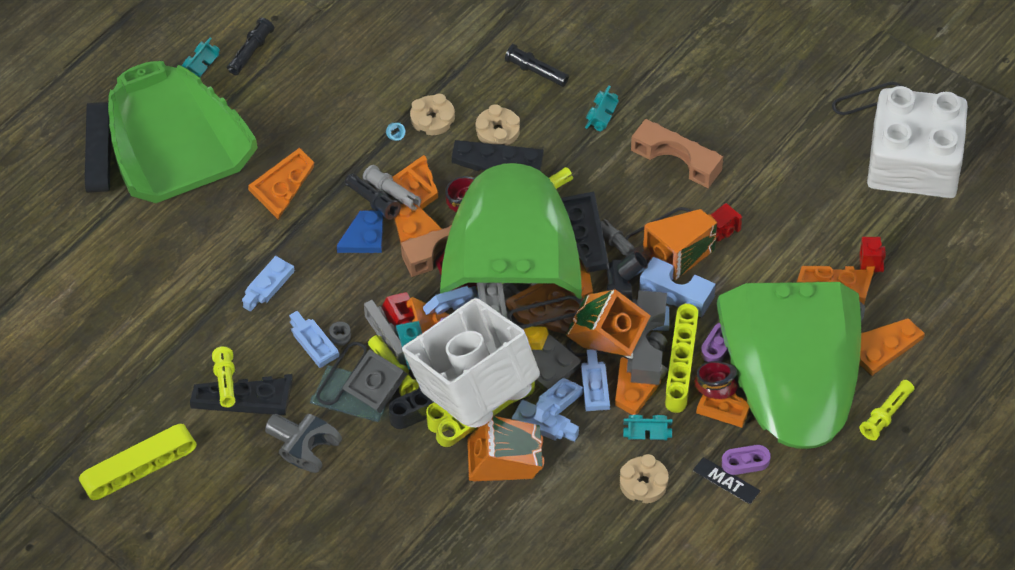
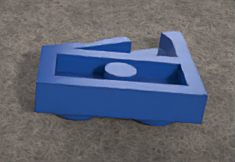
(363, 234)

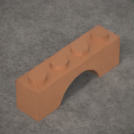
(654, 140)
(422, 251)

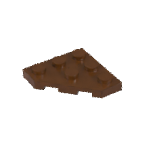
(539, 293)

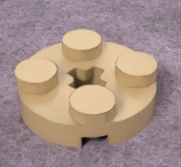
(432, 104)
(498, 116)
(644, 466)

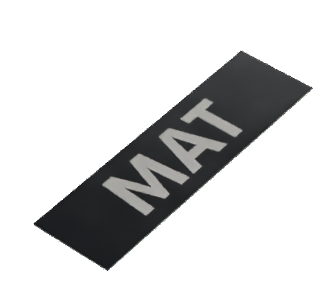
(726, 481)

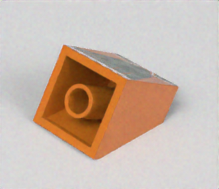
(681, 239)
(608, 323)
(505, 450)

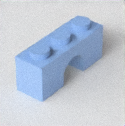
(659, 278)

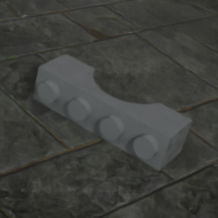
(647, 360)

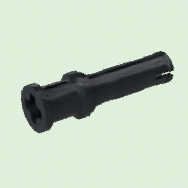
(255, 39)
(528, 62)
(378, 199)

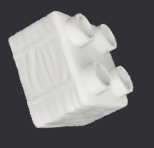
(918, 142)
(472, 362)

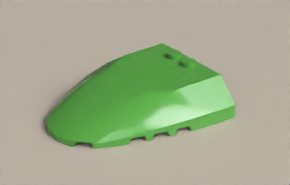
(173, 132)
(511, 232)
(795, 355)

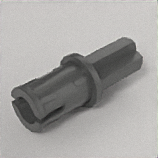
(616, 238)

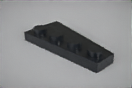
(484, 155)
(587, 230)
(259, 397)

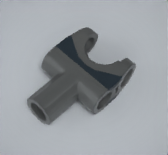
(302, 439)

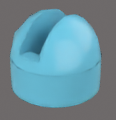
(397, 135)

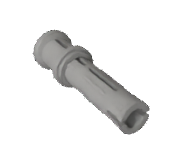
(385, 183)

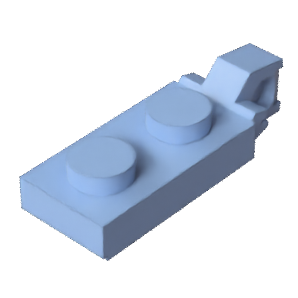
(267, 283)
(450, 299)
(313, 340)
(595, 383)
(557, 399)
(552, 428)

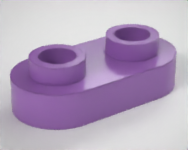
(714, 344)
(744, 458)

